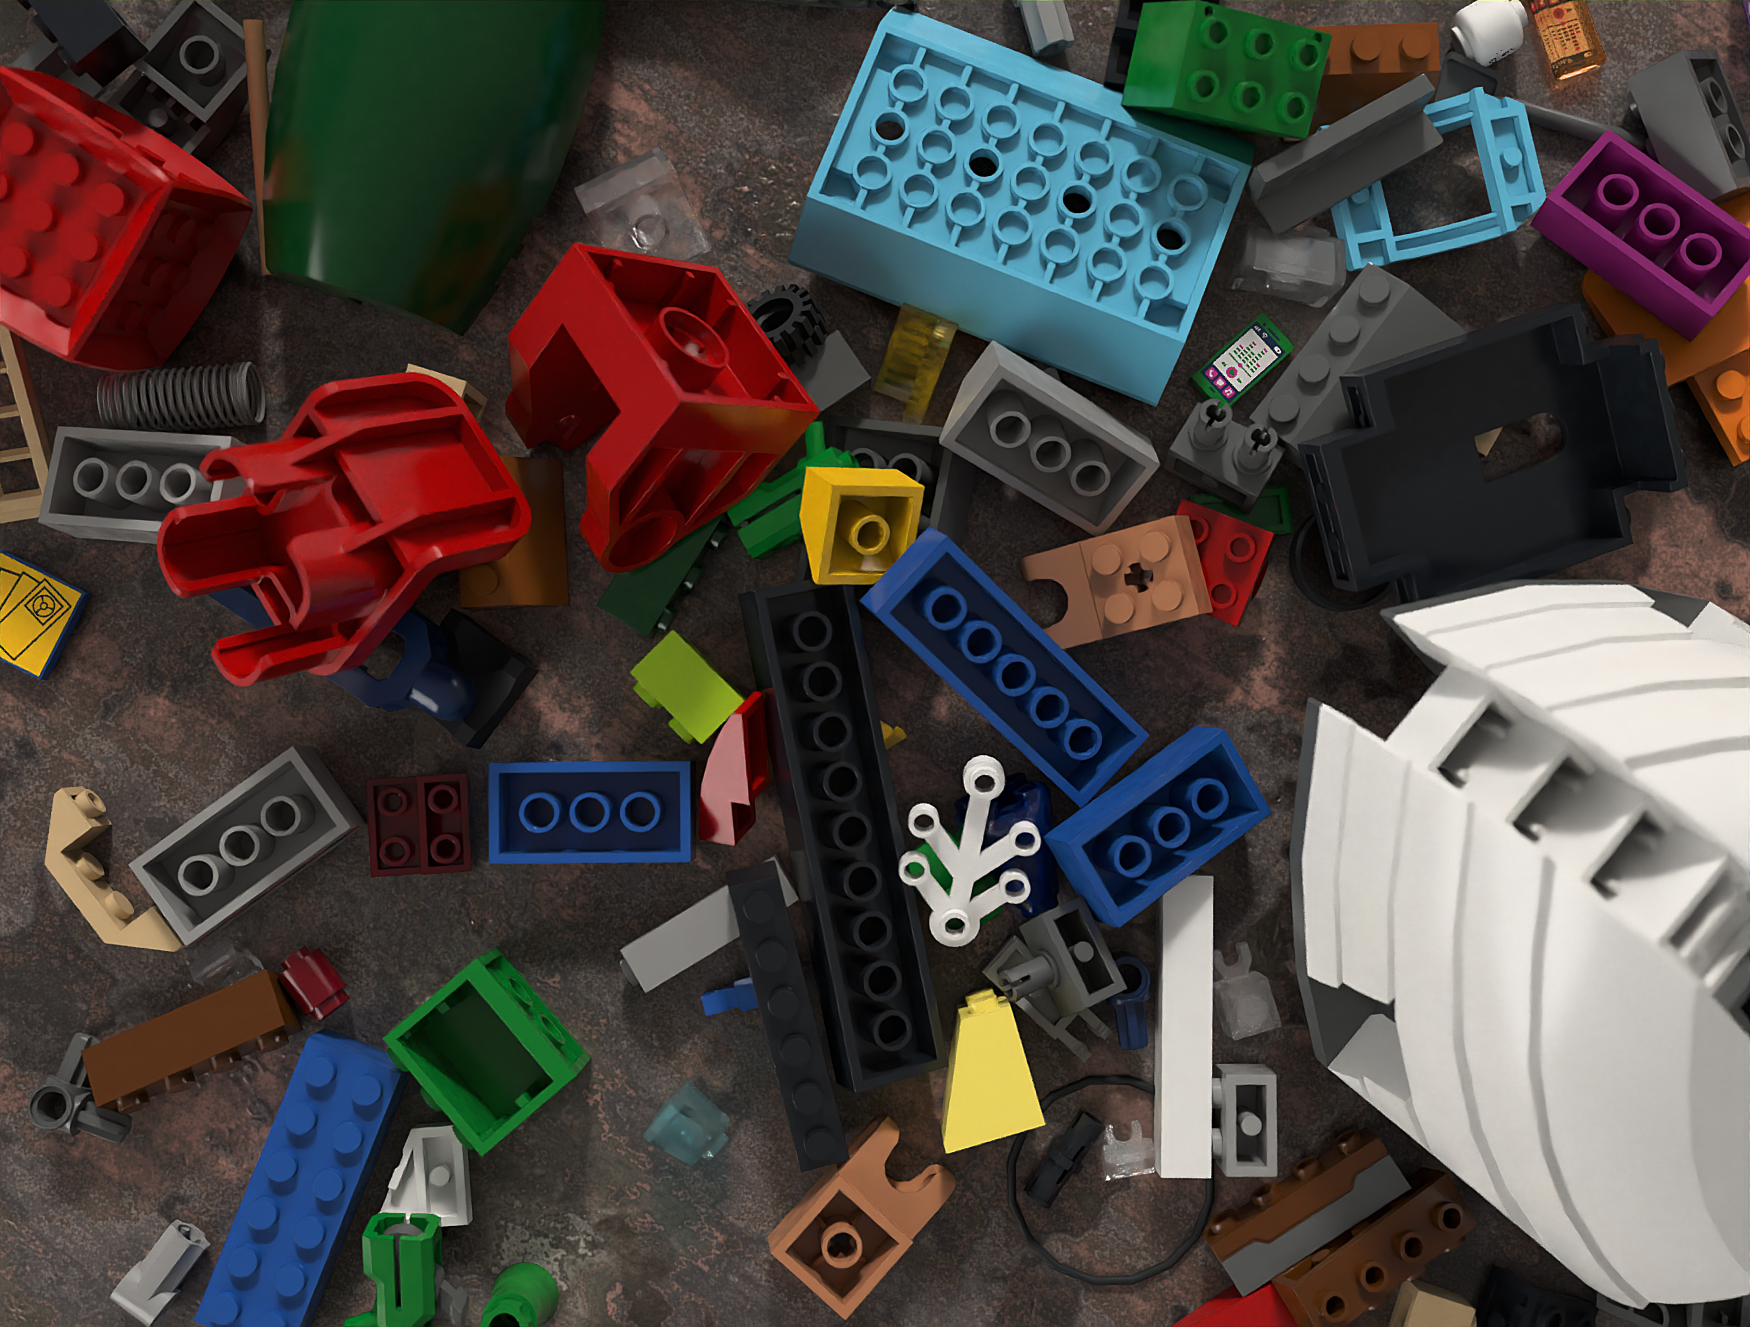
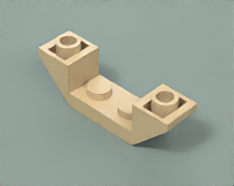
(75, 822)

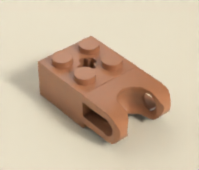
(1106, 585)
(868, 1207)

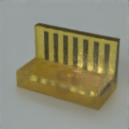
(915, 359)

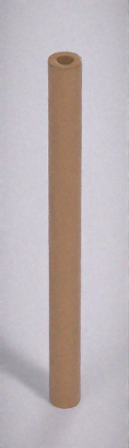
(259, 112)

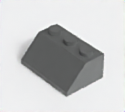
(1694, 123)

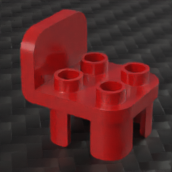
(344, 522)

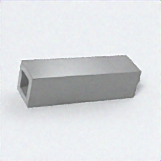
(689, 936)

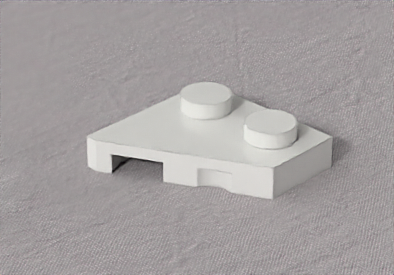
(432, 1176)

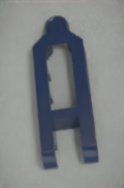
(419, 679)

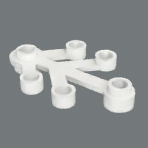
(967, 862)

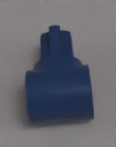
(1129, 1004)

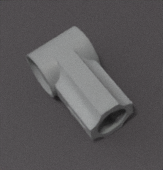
(1046, 26)
(154, 1282)

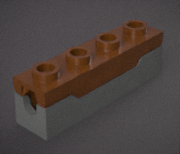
(1305, 1209)

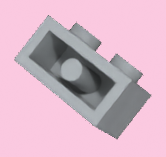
(1245, 1120)

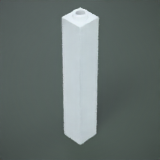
(1184, 1029)

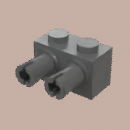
(1224, 455)

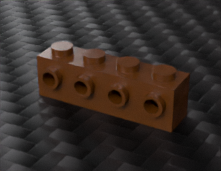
(190, 1042)
(1377, 1253)

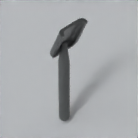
(1463, 74)

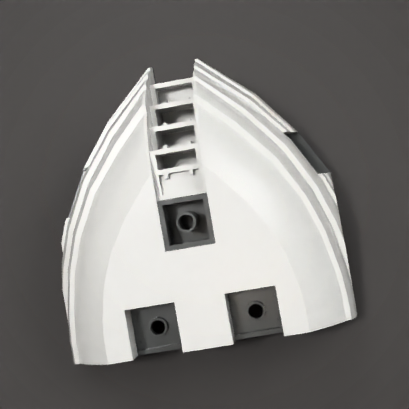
(1543, 921)

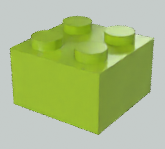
(688, 687)

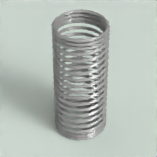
(237, 391)

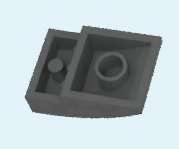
(190, 78)

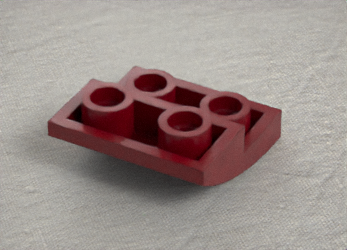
(418, 825)

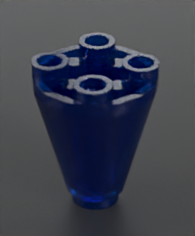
(1016, 803)

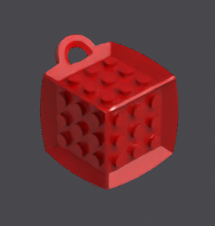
(104, 228)

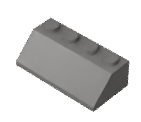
(1047, 440)

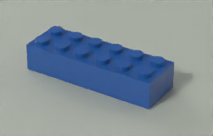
(1004, 666)
(305, 1186)

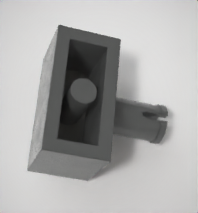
(1067, 959)

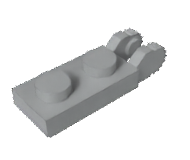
(1040, 1004)

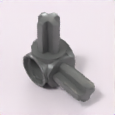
(81, 1108)

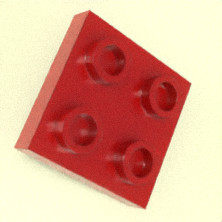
(1231, 559)

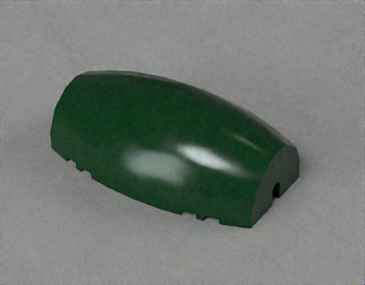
(419, 145)

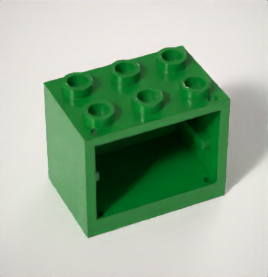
(1226, 68)
(486, 1051)

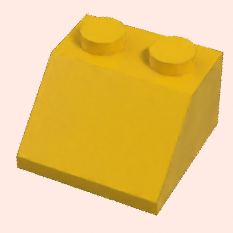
(857, 522)

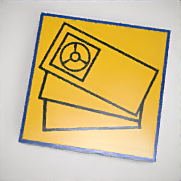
(35, 615)

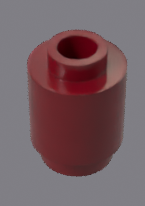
(313, 983)

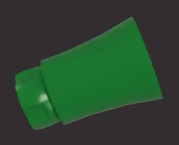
(521, 1297)

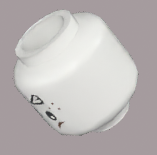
(1489, 30)

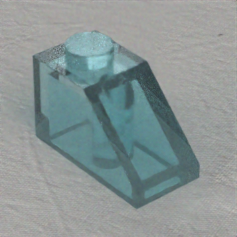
(688, 1126)

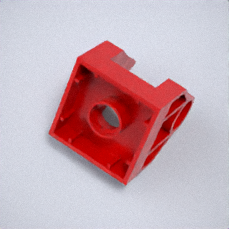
(682, 370)

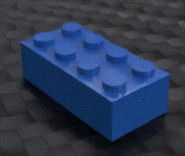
(592, 812)
(1157, 825)

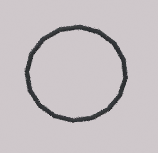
(1042, 1252)

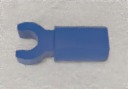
(726, 998)

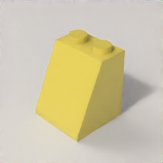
(987, 1076)

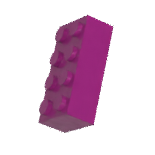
(1647, 234)

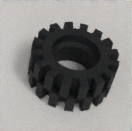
(790, 322)

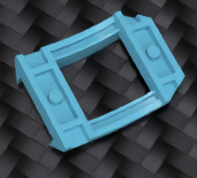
(1508, 171)

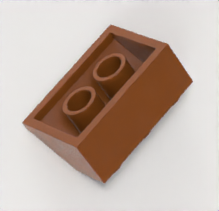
(1370, 63)
(538, 565)

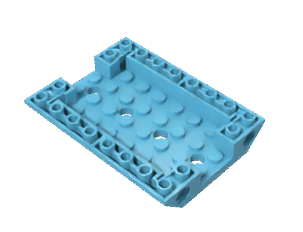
(1003, 247)

